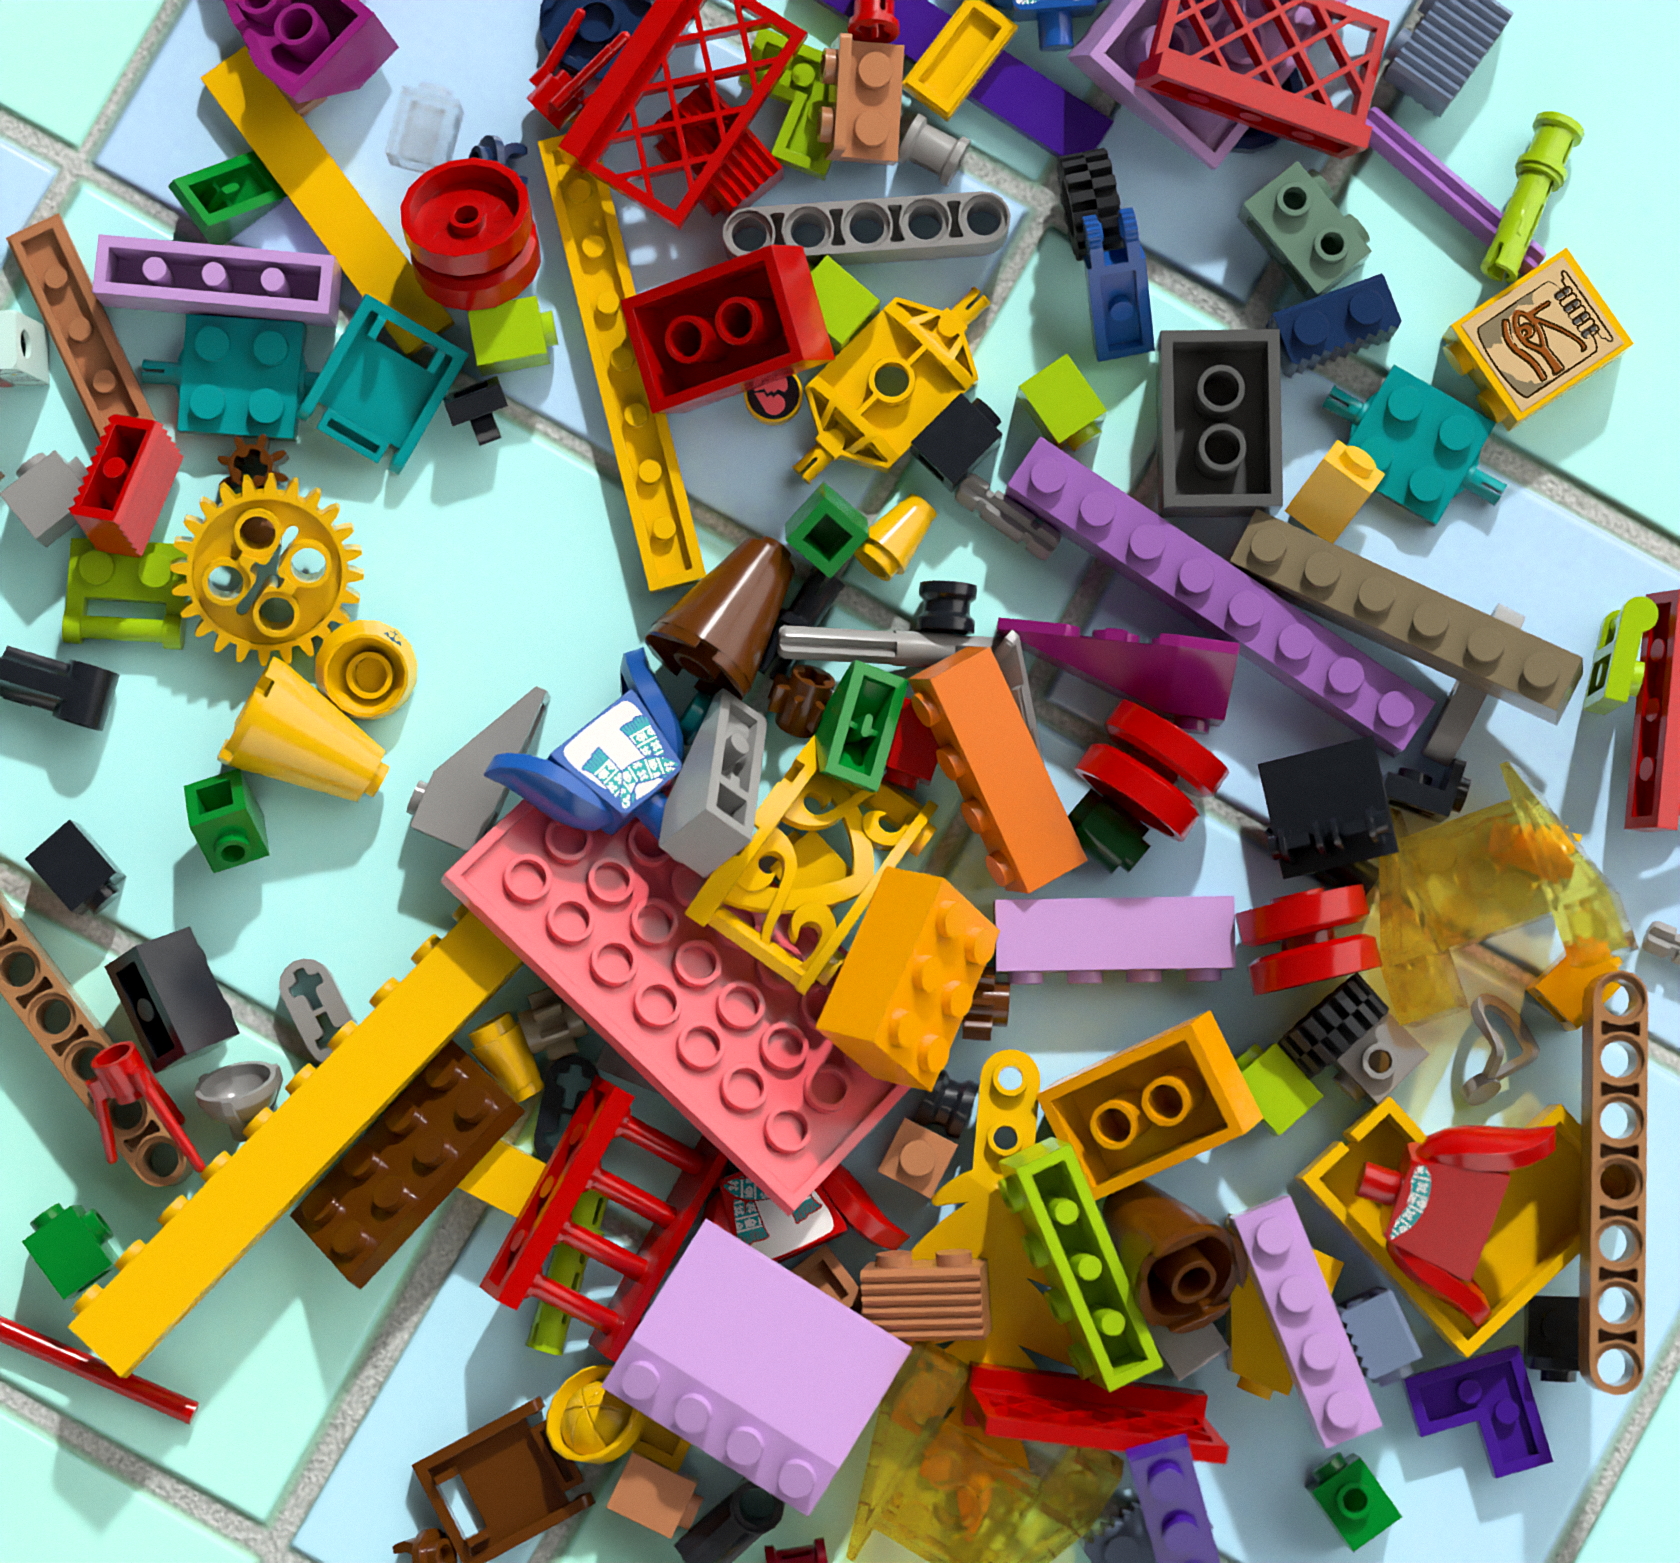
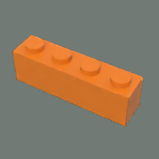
(996, 770)

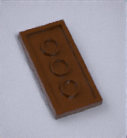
(406, 1164)

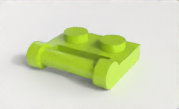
(123, 579)
(1615, 666)

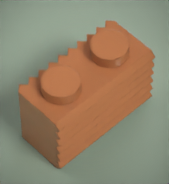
(928, 1297)

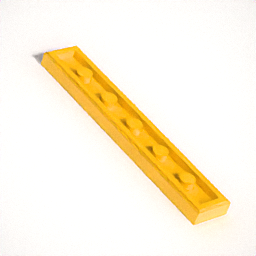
(323, 196)

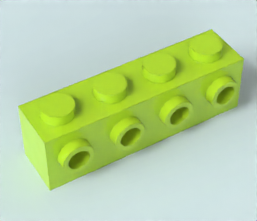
(1079, 1263)

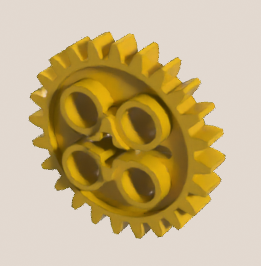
(220, 542)

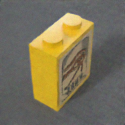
(1535, 340)

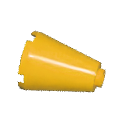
(302, 739)

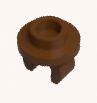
(428, 1547)

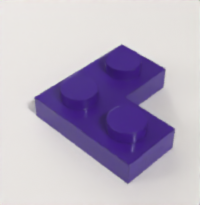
(1494, 1394)

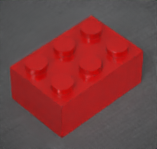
(727, 329)

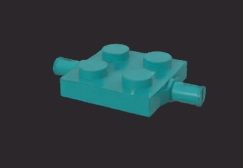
(237, 377)
(1420, 443)

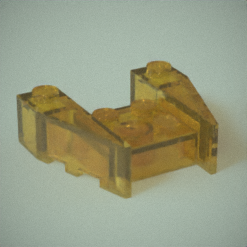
(1482, 881)
(958, 1496)

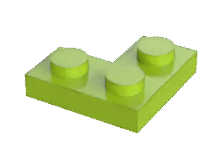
(805, 95)

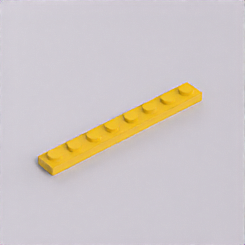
(638, 437)

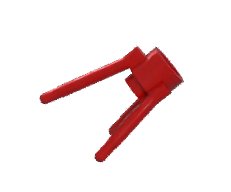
(561, 96)
(126, 1078)

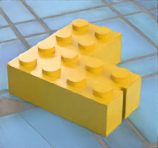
(1529, 1239)

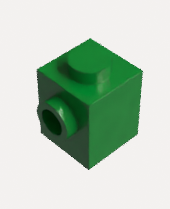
(226, 820)
(71, 1248)
(1351, 1499)

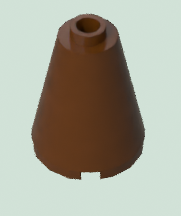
(726, 619)
(1173, 1257)

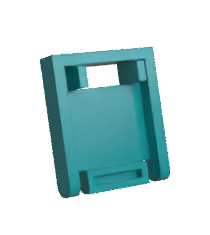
(377, 393)

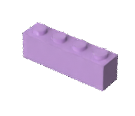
(217, 280)
(1114, 936)
(1305, 1322)

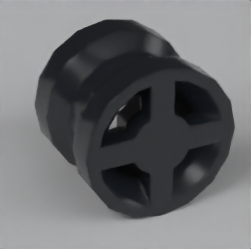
(947, 607)
(947, 1104)

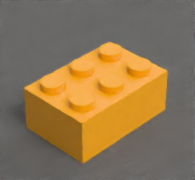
(908, 978)
(1151, 1105)

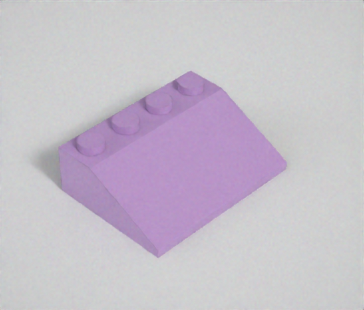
(1123, 39)
(756, 1367)

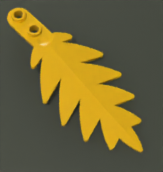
(994, 1233)

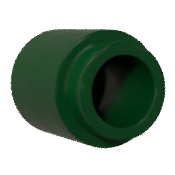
(1108, 832)

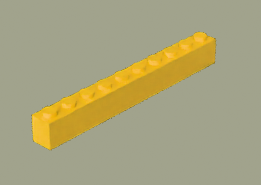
(293, 1144)

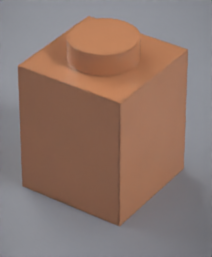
(917, 1157)
(655, 1495)

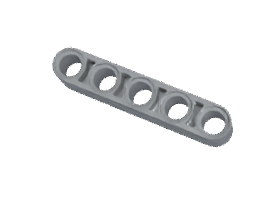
(893, 217)

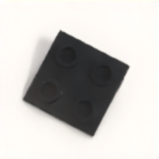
(1327, 808)

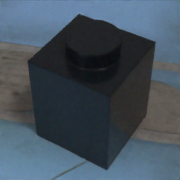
(957, 440)
(77, 869)

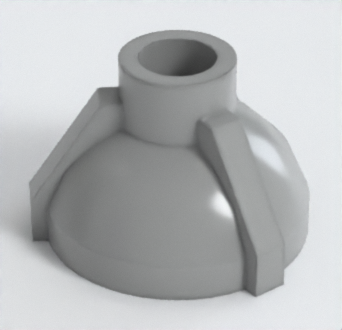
(239, 1093)

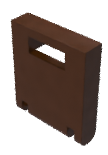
(511, 1479)

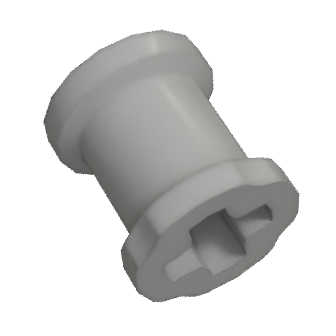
(933, 150)

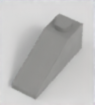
(717, 788)
(458, 800)

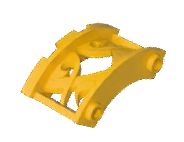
(747, 888)

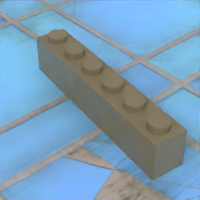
(1409, 617)

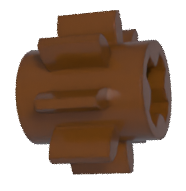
(248, 456)
(800, 699)
(988, 1007)

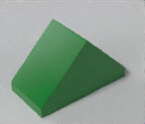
(228, 196)
(860, 725)

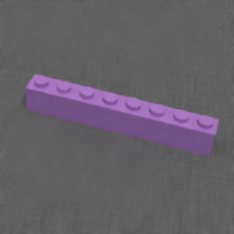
(1218, 597)

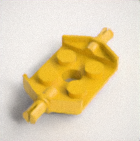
(876, 429)

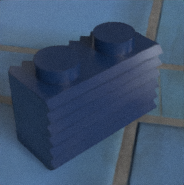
(1335, 324)

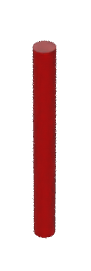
(97, 1371)

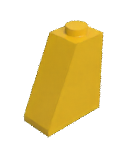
(1250, 1338)

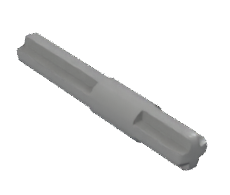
(874, 646)

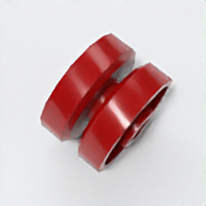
(471, 234)
(1156, 762)
(1307, 937)

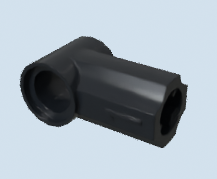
(69, 690)
(727, 1529)

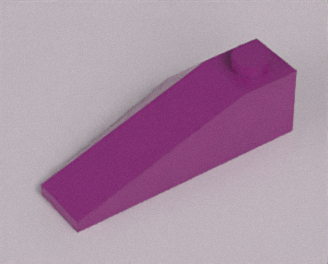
(312, 44)
(1172, 676)

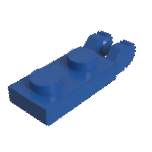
(1117, 291)

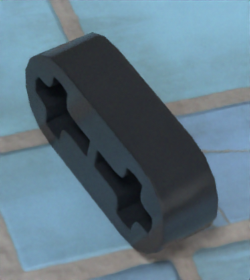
(553, 1101)

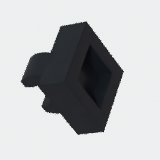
(477, 405)

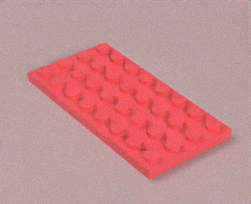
(675, 997)

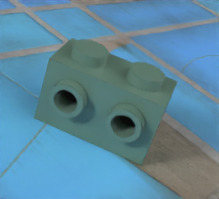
(1306, 231)

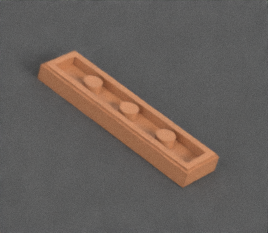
(78, 323)

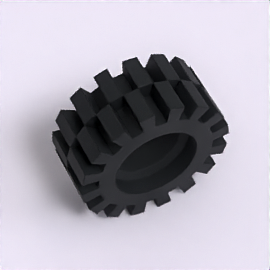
(1089, 190)
(1333, 1026)

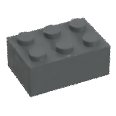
(1218, 423)

